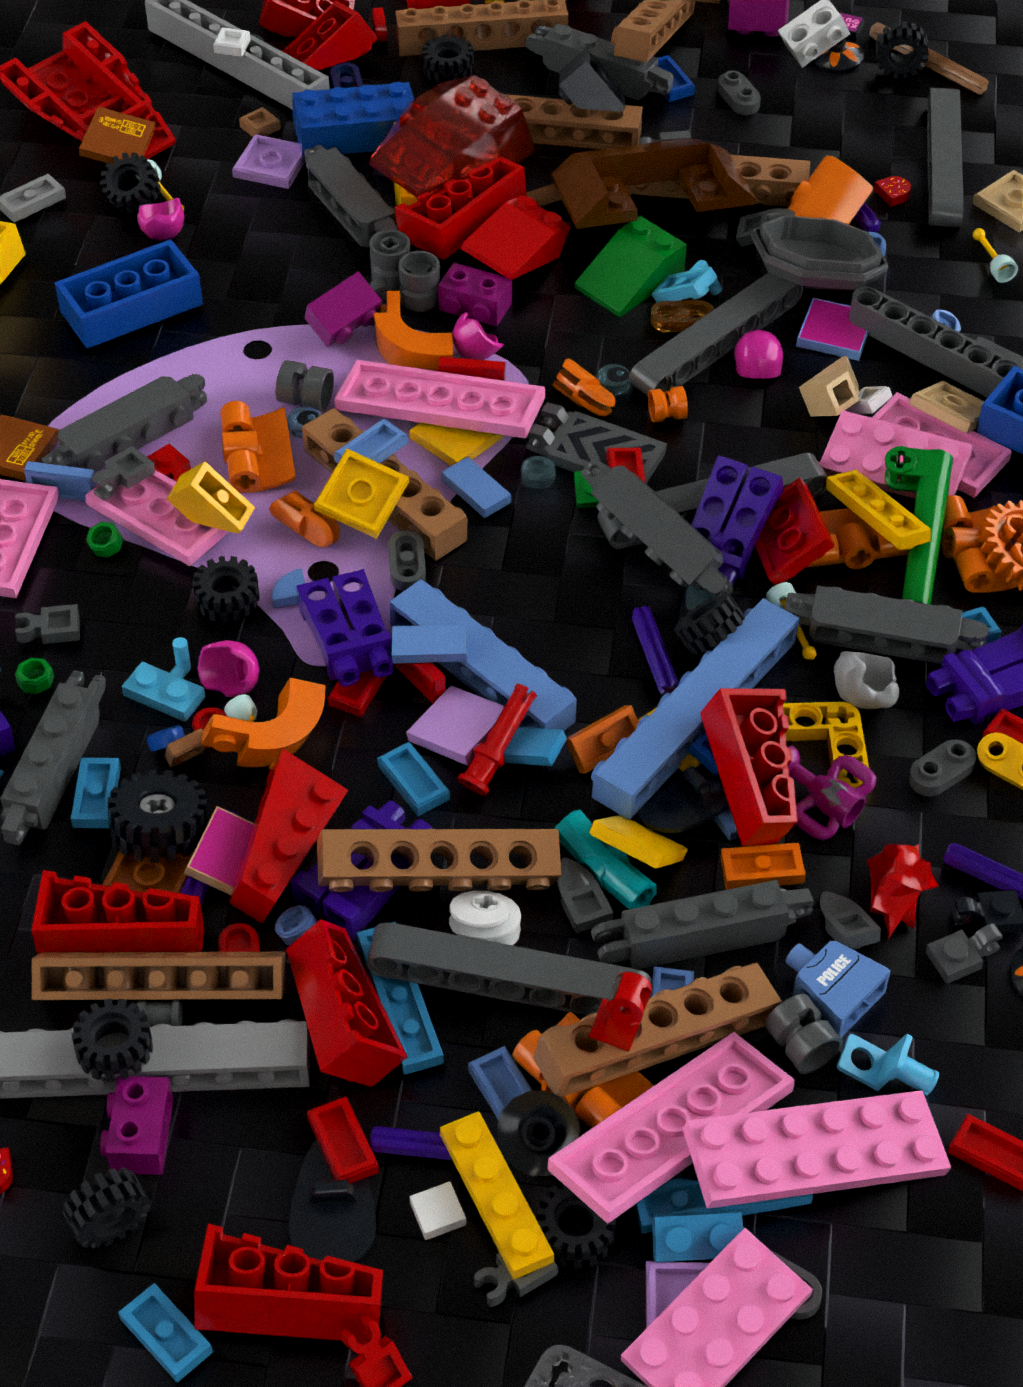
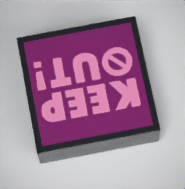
(854, 24)

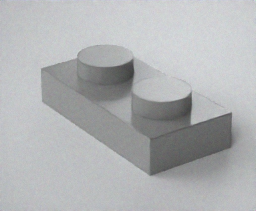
(31, 197)

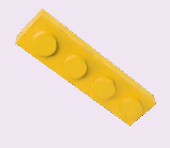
(878, 509)
(497, 1195)

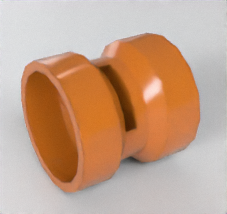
(667, 404)

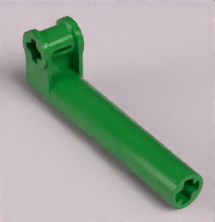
(929, 476)

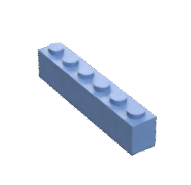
(491, 665)

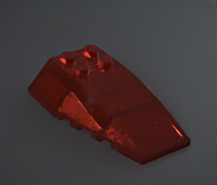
(450, 134)

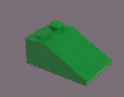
(632, 266)

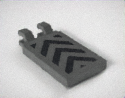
(583, 437)

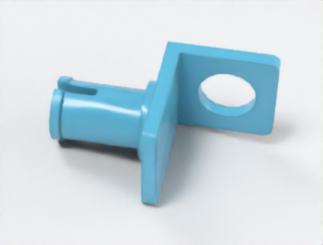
(887, 1065)

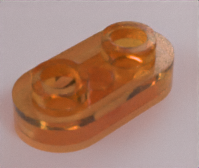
(678, 315)

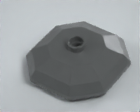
(819, 252)

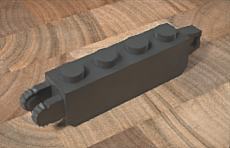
(563, 44)
(347, 194)
(129, 422)
(658, 526)
(885, 624)
(51, 757)
(701, 925)

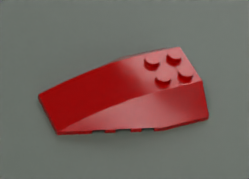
(79, 80)

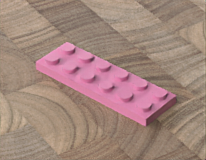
(440, 398)
(645, 1139)
(815, 1148)

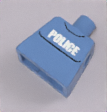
(838, 982)

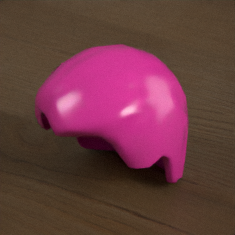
(161, 220)
(472, 340)
(758, 355)
(228, 668)

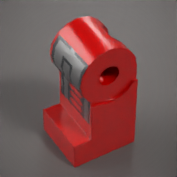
(623, 1011)

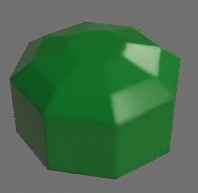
(104, 539)
(34, 675)

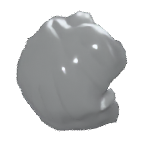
(866, 680)

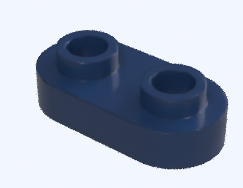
(345, 75)

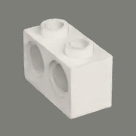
(814, 32)

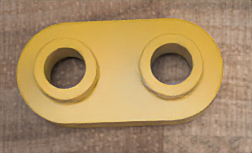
(1007, 764)

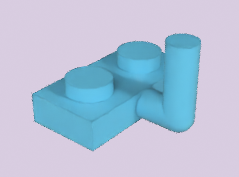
(688, 284)
(166, 690)

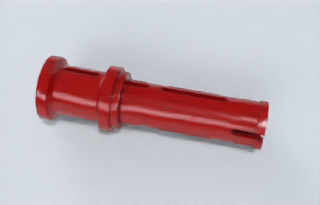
(489, 755)

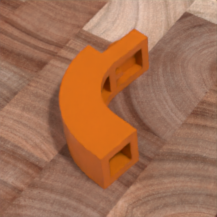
(404, 345)
(261, 742)

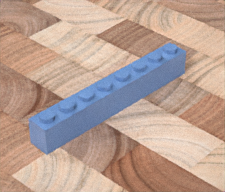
(662, 739)

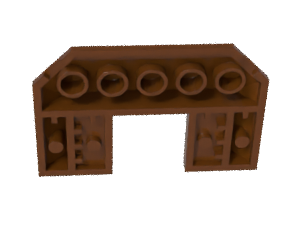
(596, 180)

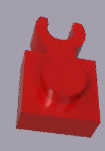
(170, 462)
(378, 1359)

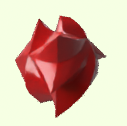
(896, 883)

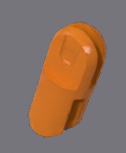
(584, 389)
(299, 515)

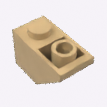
(831, 390)

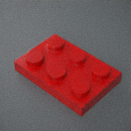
(792, 534)

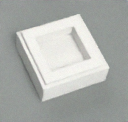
(231, 42)
(871, 399)
(437, 1210)

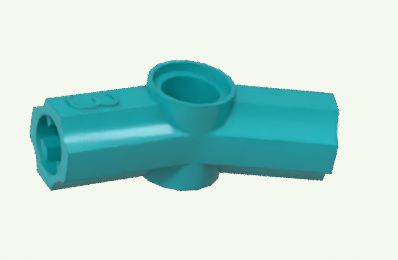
(605, 862)

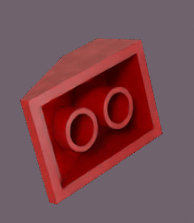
(293, 16)
(332, 38)
(518, 238)

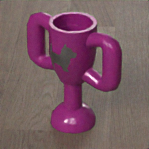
(831, 795)

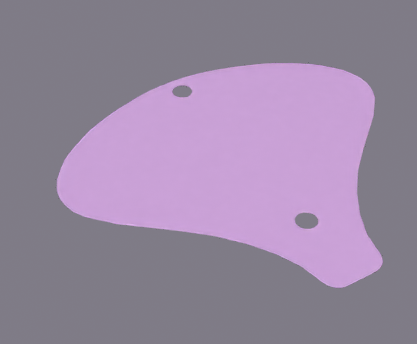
(264, 540)

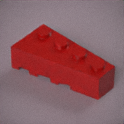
(450, 216)
(752, 759)
(287, 825)
(114, 918)
(342, 1007)
(281, 1291)

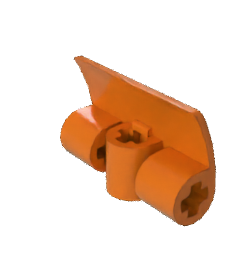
(831, 192)
(256, 448)
(854, 541)
(962, 545)
(593, 1103)

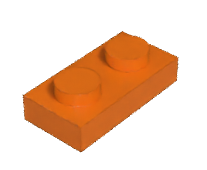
(601, 738)
(762, 864)

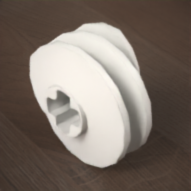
(485, 917)

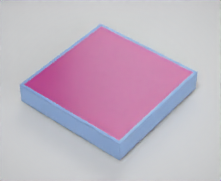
(830, 330)

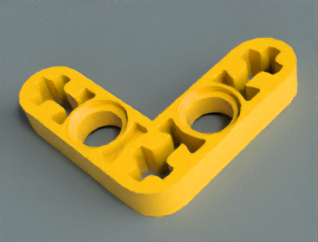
(834, 731)

